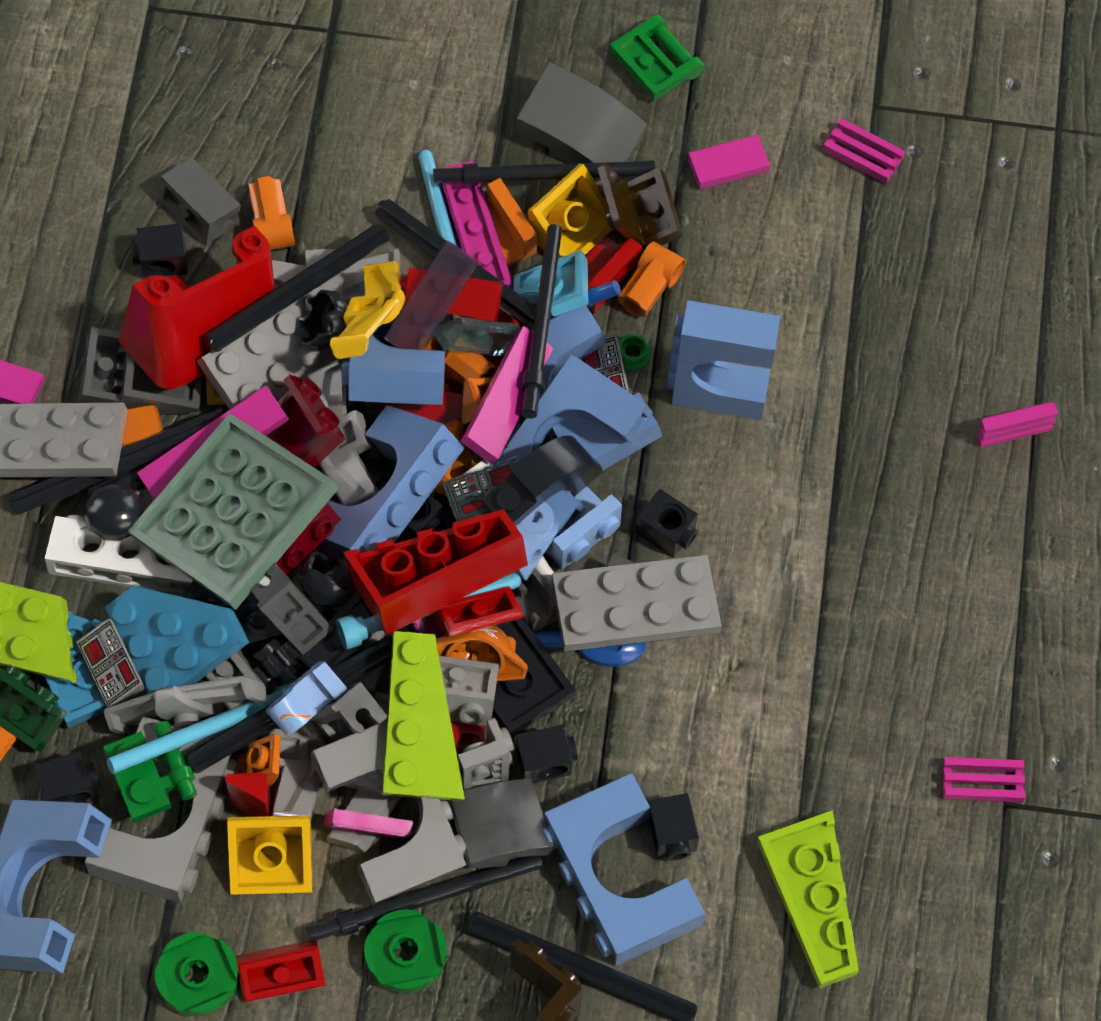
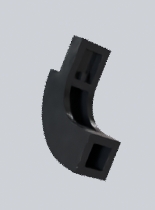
(541, 474)

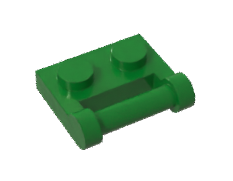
(649, 64)

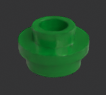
(636, 343)

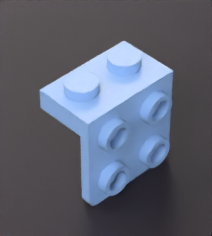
(596, 522)

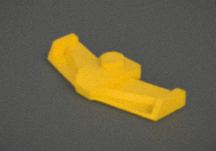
(366, 313)

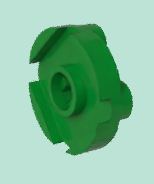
(392, 971)
(218, 985)

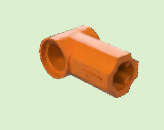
(270, 212)
(654, 272)
(464, 364)

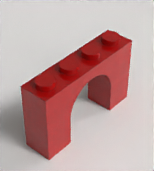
(477, 300)

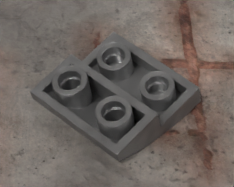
(500, 823)

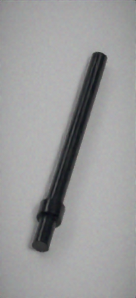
(471, 174)
(534, 378)
(347, 921)

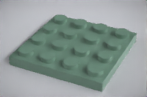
(233, 510)

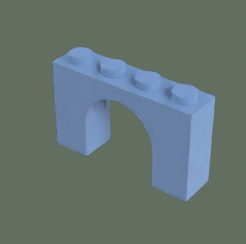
(580, 335)
(698, 356)
(395, 373)
(577, 392)
(423, 457)
(29, 839)
(623, 924)

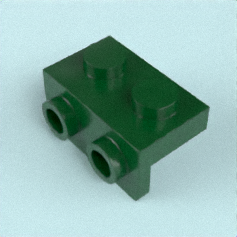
(28, 712)

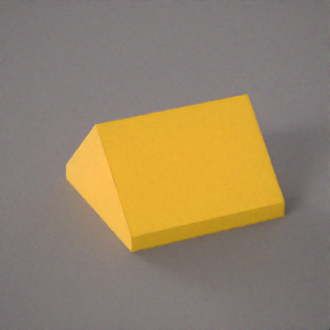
(576, 208)
(270, 854)

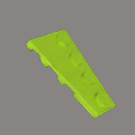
(419, 732)
(811, 886)

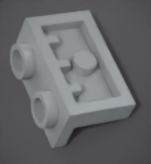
(469, 689)
(488, 762)

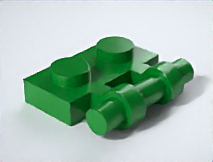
(141, 783)

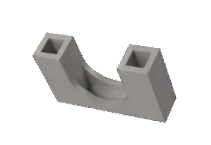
(433, 848)
(167, 863)

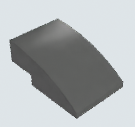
(578, 120)
(115, 377)

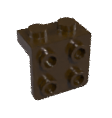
(640, 206)
(556, 984)

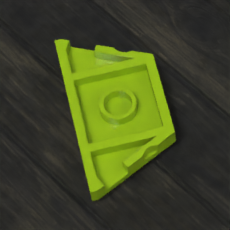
(35, 633)

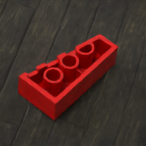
(435, 569)

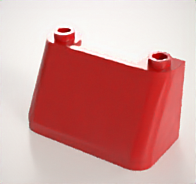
(167, 324)

